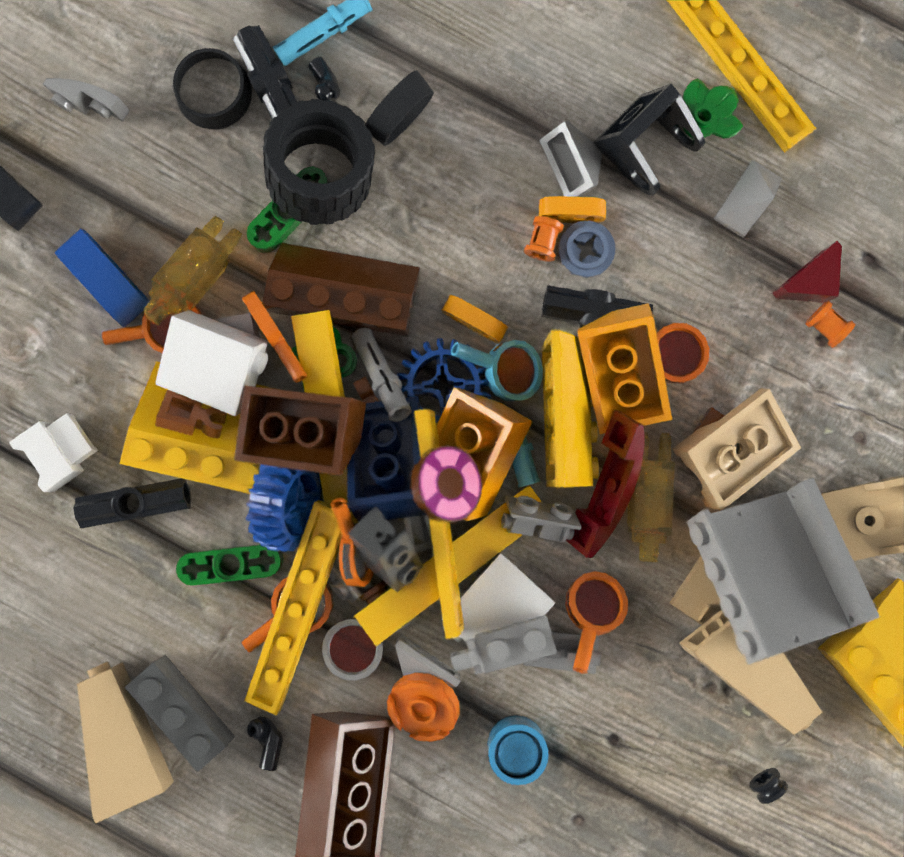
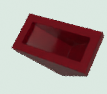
(816, 280)

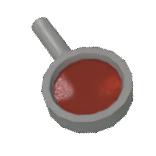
(350, 651)

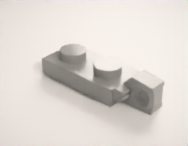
(506, 646)

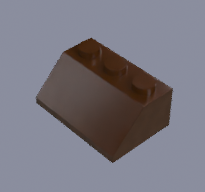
(298, 429)

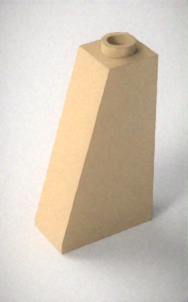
(767, 684)
(118, 744)

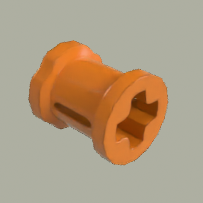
(543, 238)
(830, 324)

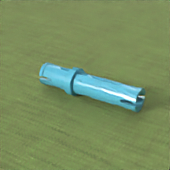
(316, 32)

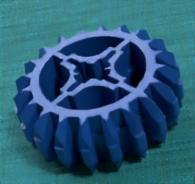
(441, 356)
(281, 506)

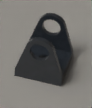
(618, 139)

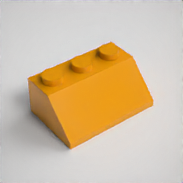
(625, 367)
(486, 432)

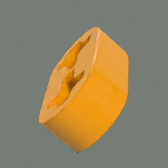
(573, 209)
(474, 319)

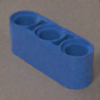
(102, 277)

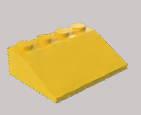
(567, 414)
(182, 455)
(873, 659)

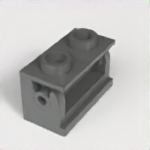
(384, 552)

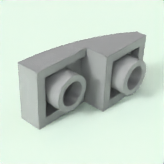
(83, 96)

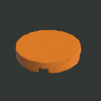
(423, 707)

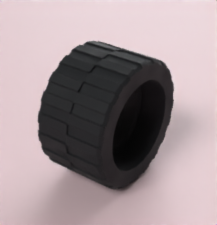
(324, 124)

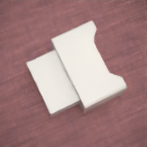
(55, 450)

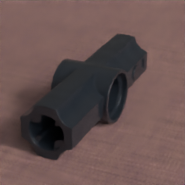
(264, 70)
(581, 306)
(113, 508)

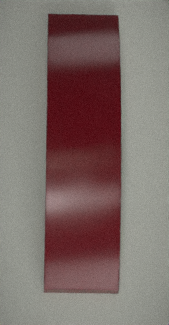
(614, 486)

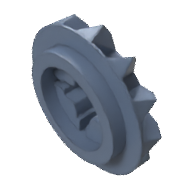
(602, 245)

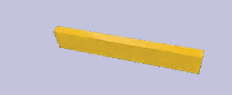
(745, 70)
(320, 361)
(441, 540)
(471, 552)
(296, 610)

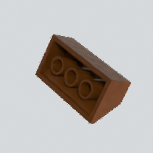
(353, 288)
(345, 785)

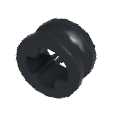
(768, 786)

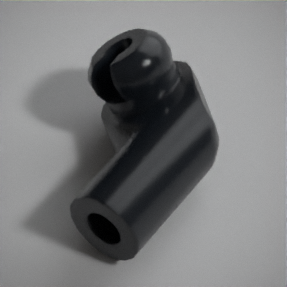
(328, 86)
(271, 740)

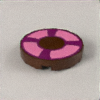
(446, 484)

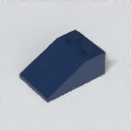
(384, 464)

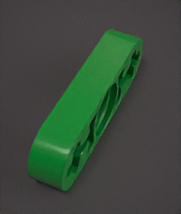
(263, 222)
(204, 577)

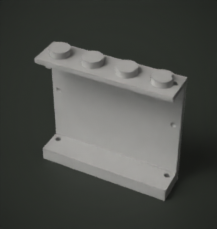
(781, 571)

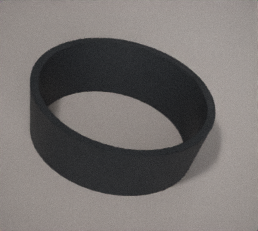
(399, 108)
(225, 117)

